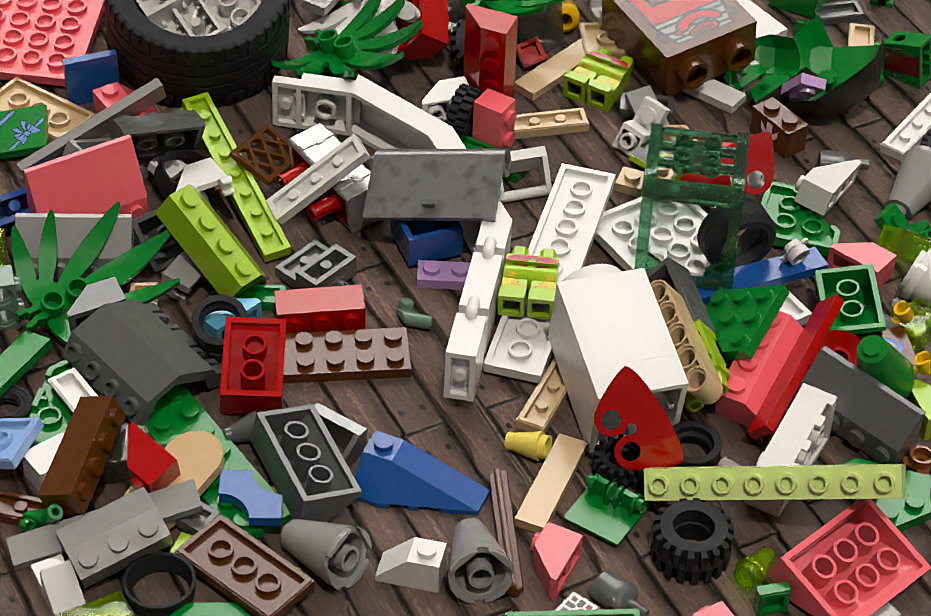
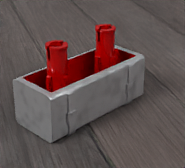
(346, 197)

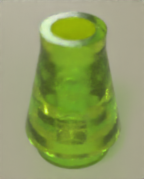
(753, 569)

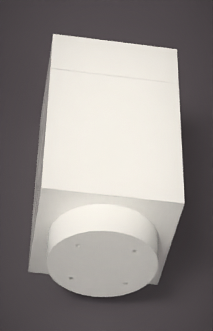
(606, 323)

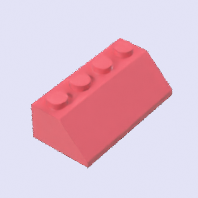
(755, 376)

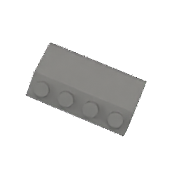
(71, 231)

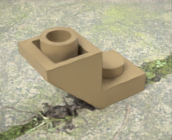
(631, 180)

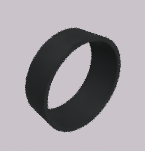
(162, 179)
(155, 563)

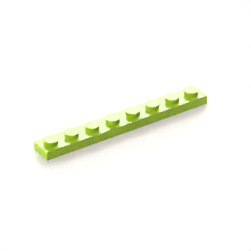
(247, 196)

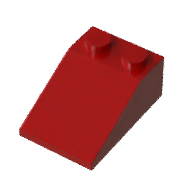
(253, 365)

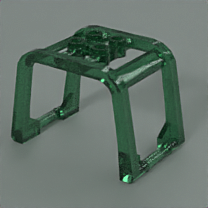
(699, 159)

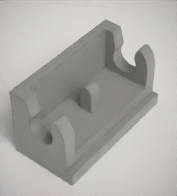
(186, 270)

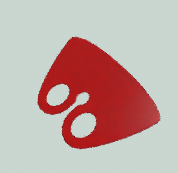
(759, 159)
(639, 406)

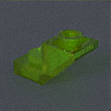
(903, 242)

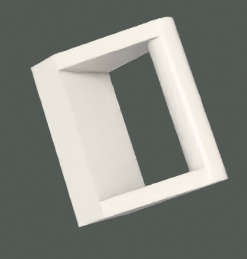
(528, 160)

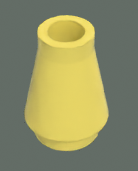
(529, 444)

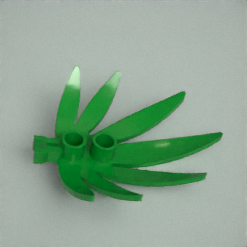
(353, 44)
(53, 299)

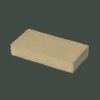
(860, 34)

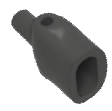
(829, 157)
(615, 593)

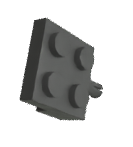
(318, 267)

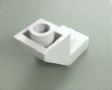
(638, 130)

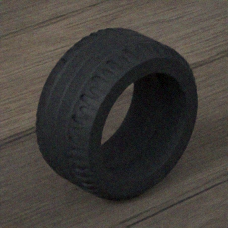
(752, 243)

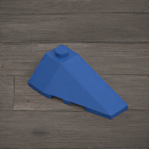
(404, 475)

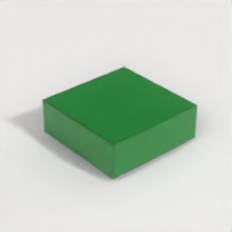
(771, 598)

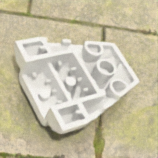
(198, 16)

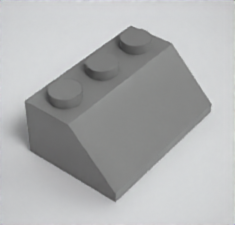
(114, 537)

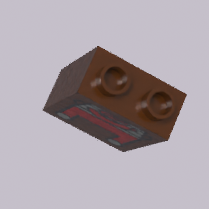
(682, 40)

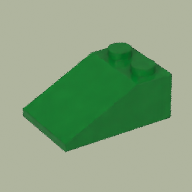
(861, 297)

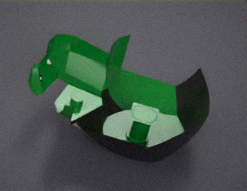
(849, 71)

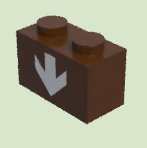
(785, 127)

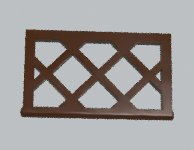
(253, 165)

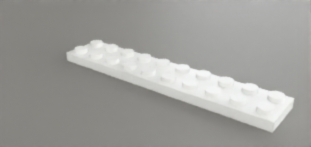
(569, 227)

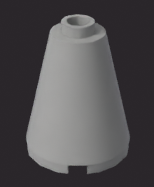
(913, 181)
(328, 549)
(478, 563)

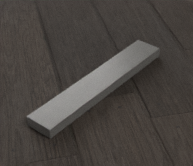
(99, 124)
(43, 542)

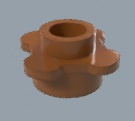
(919, 459)

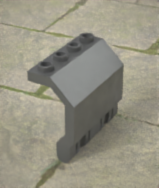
(137, 356)

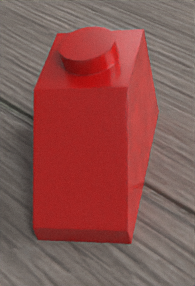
(149, 462)

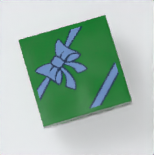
(23, 131)

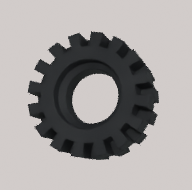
(461, 109)
(601, 464)

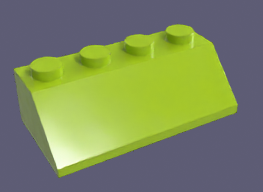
(209, 242)

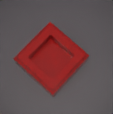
(530, 53)

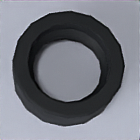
(207, 306)
(702, 435)

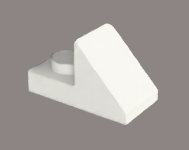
(58, 584)

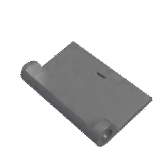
(436, 184)

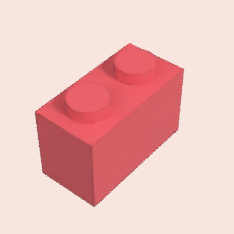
(494, 119)

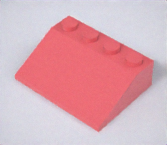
(89, 181)
(850, 564)

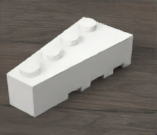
(798, 437)

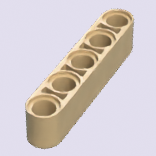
(694, 358)

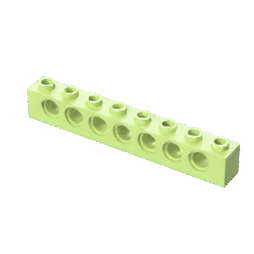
(776, 482)

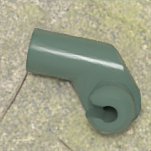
(410, 317)

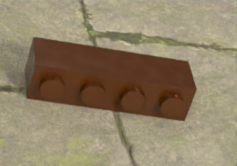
(82, 454)

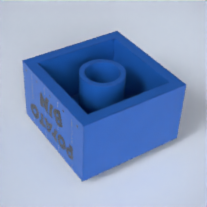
(427, 239)

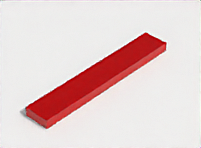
(795, 367)

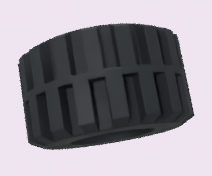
(694, 522)

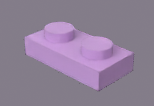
(803, 87)
(442, 274)

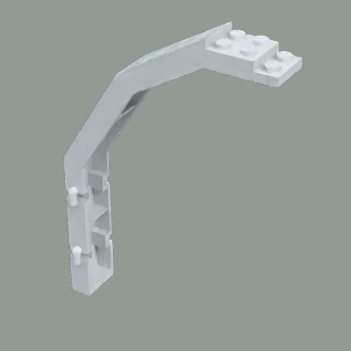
(393, 123)

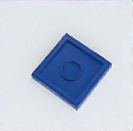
(88, 73)

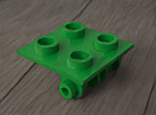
(606, 510)

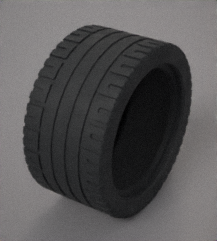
(222, 64)

